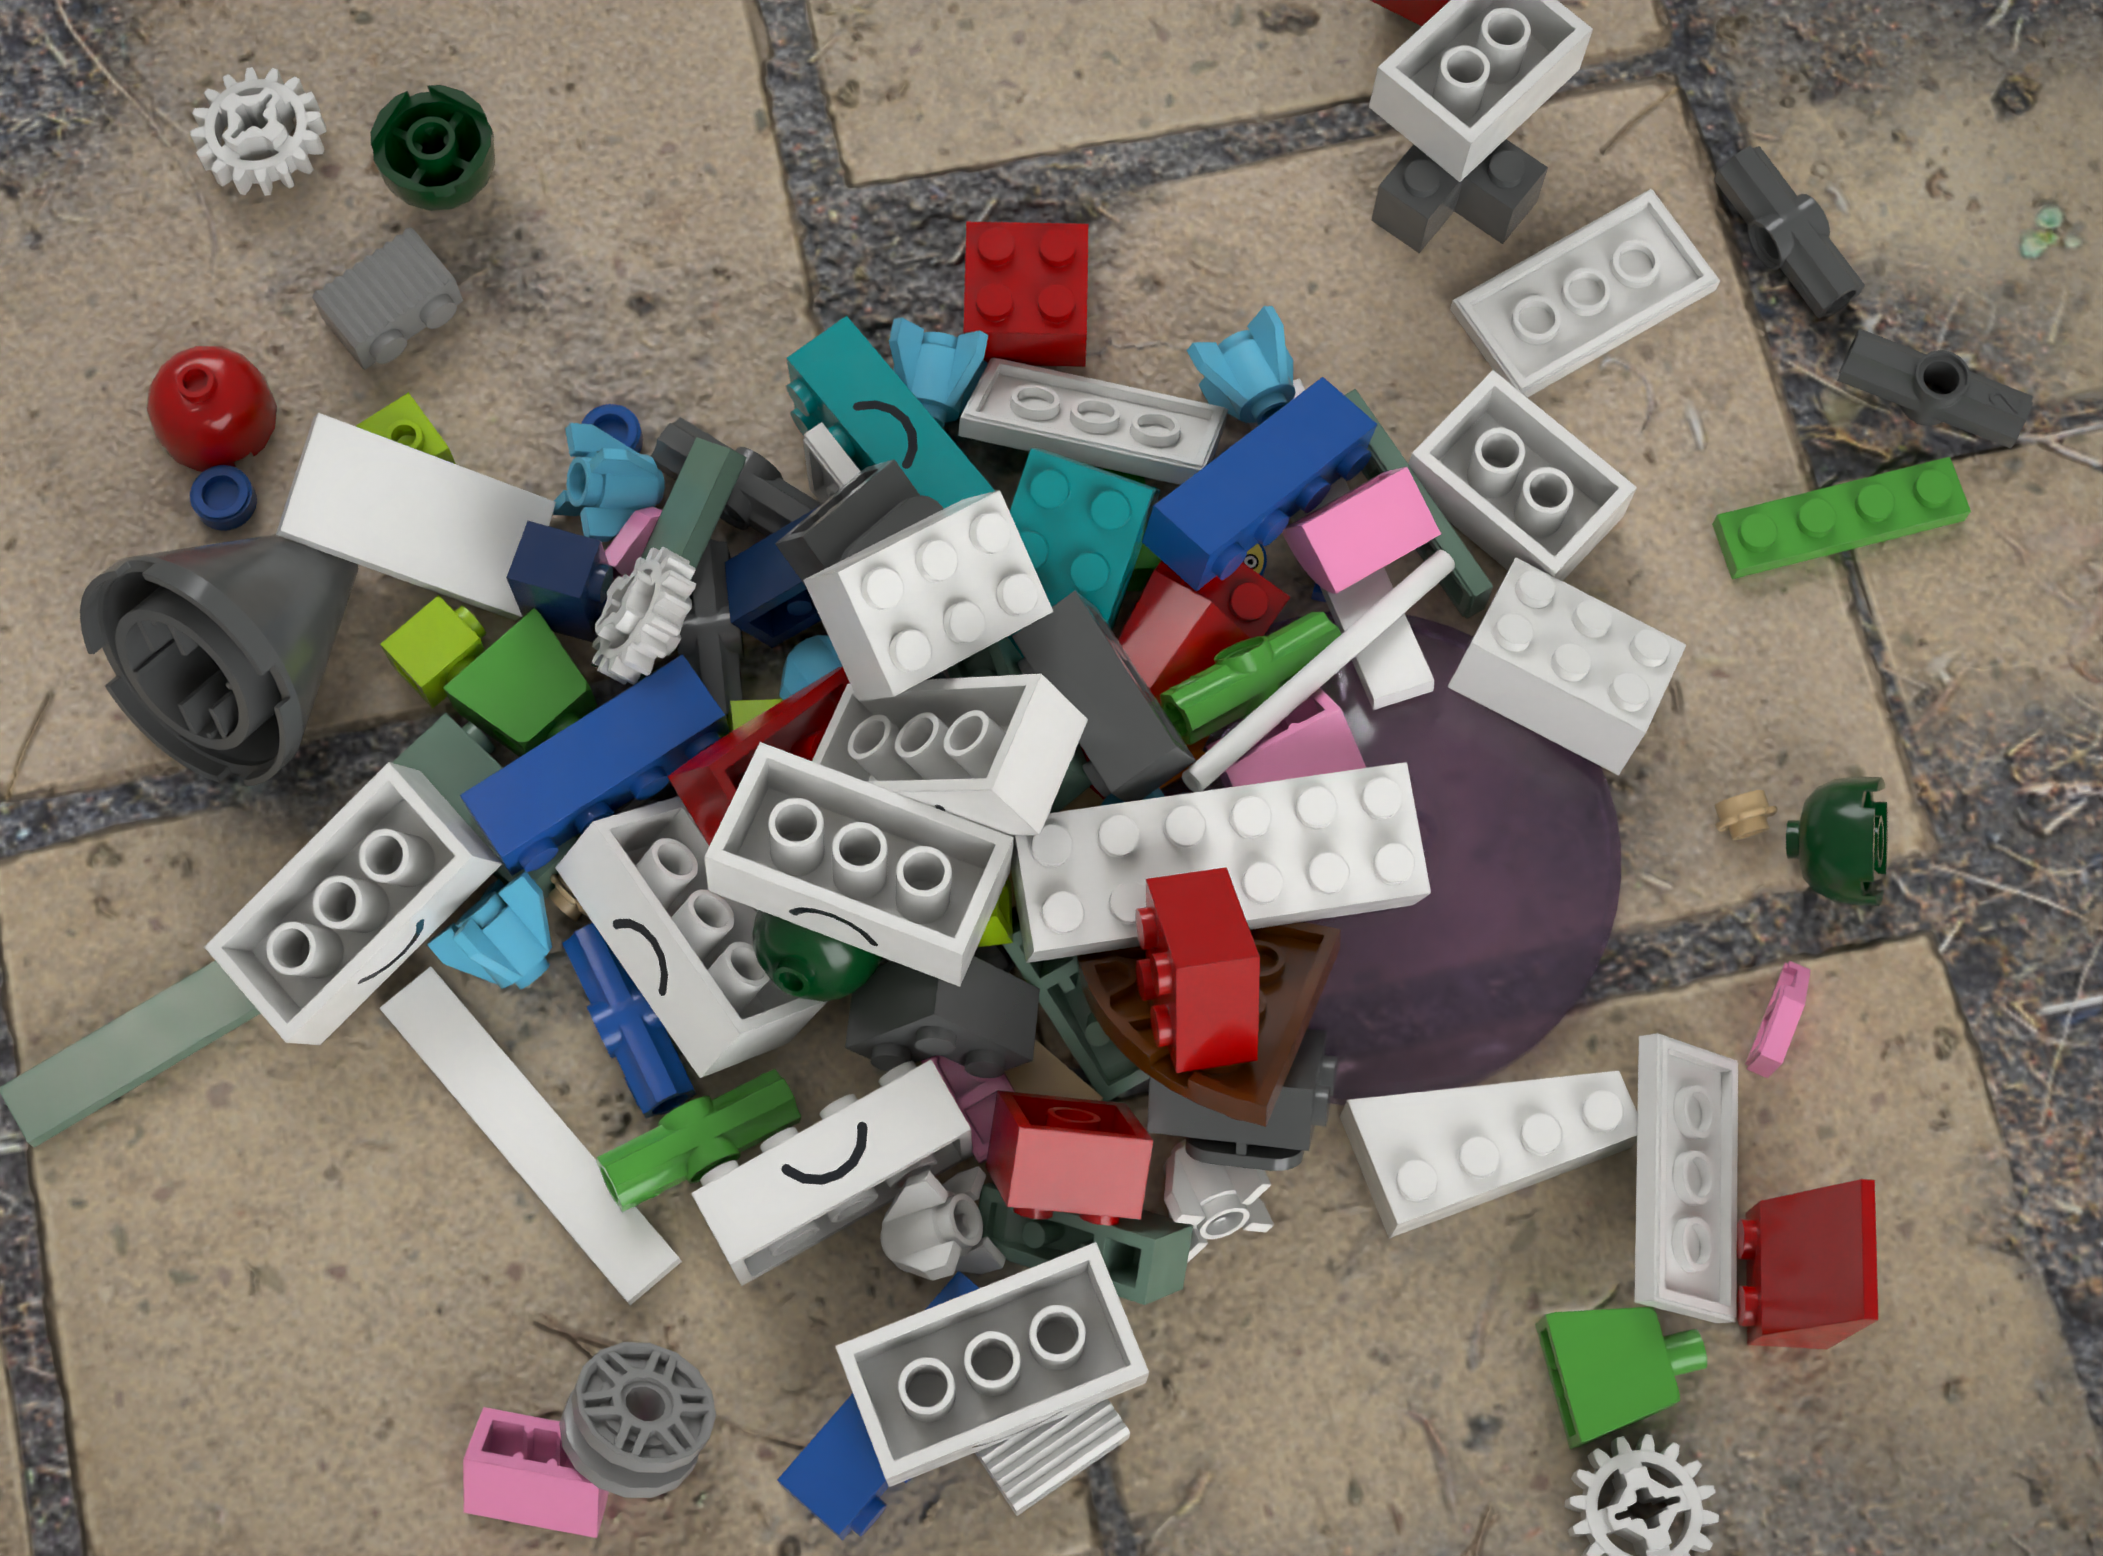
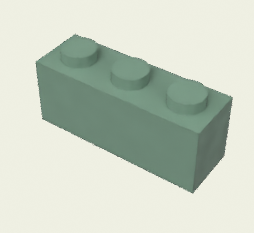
(454, 763)

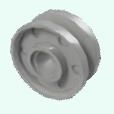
(637, 1420)

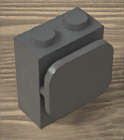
(855, 517)
(1236, 1143)

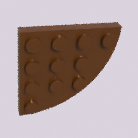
(1291, 980)

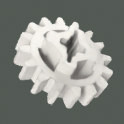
(258, 131)
(643, 615)
(1633, 1484)

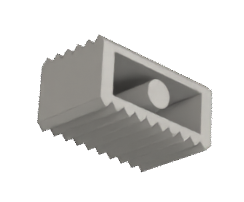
(388, 299)

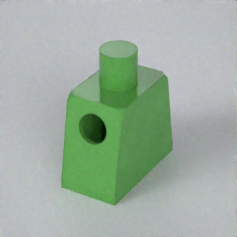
(522, 687)
(1614, 1367)

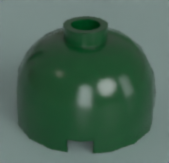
(433, 148)
(1842, 840)
(808, 961)

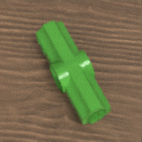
(1245, 677)
(698, 1139)

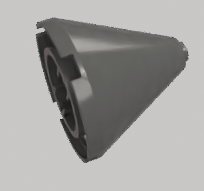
(220, 647)

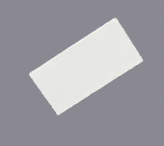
(1585, 294)
(1093, 421)
(409, 514)
(1686, 1180)

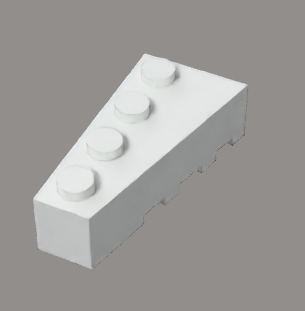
(1476, 1143)

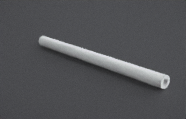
(1317, 672)

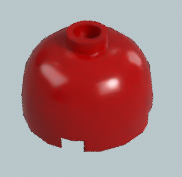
(210, 407)

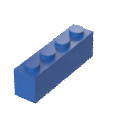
(1260, 484)
(596, 766)
(839, 1470)

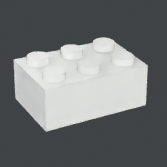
(1477, 75)
(1520, 481)
(928, 596)
(1567, 666)

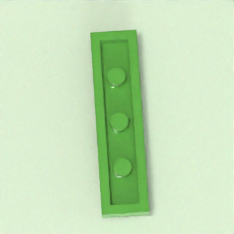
(1841, 517)

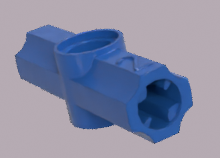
(628, 1026)

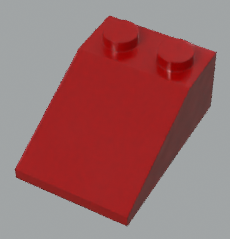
(793, 725)
(1809, 1266)

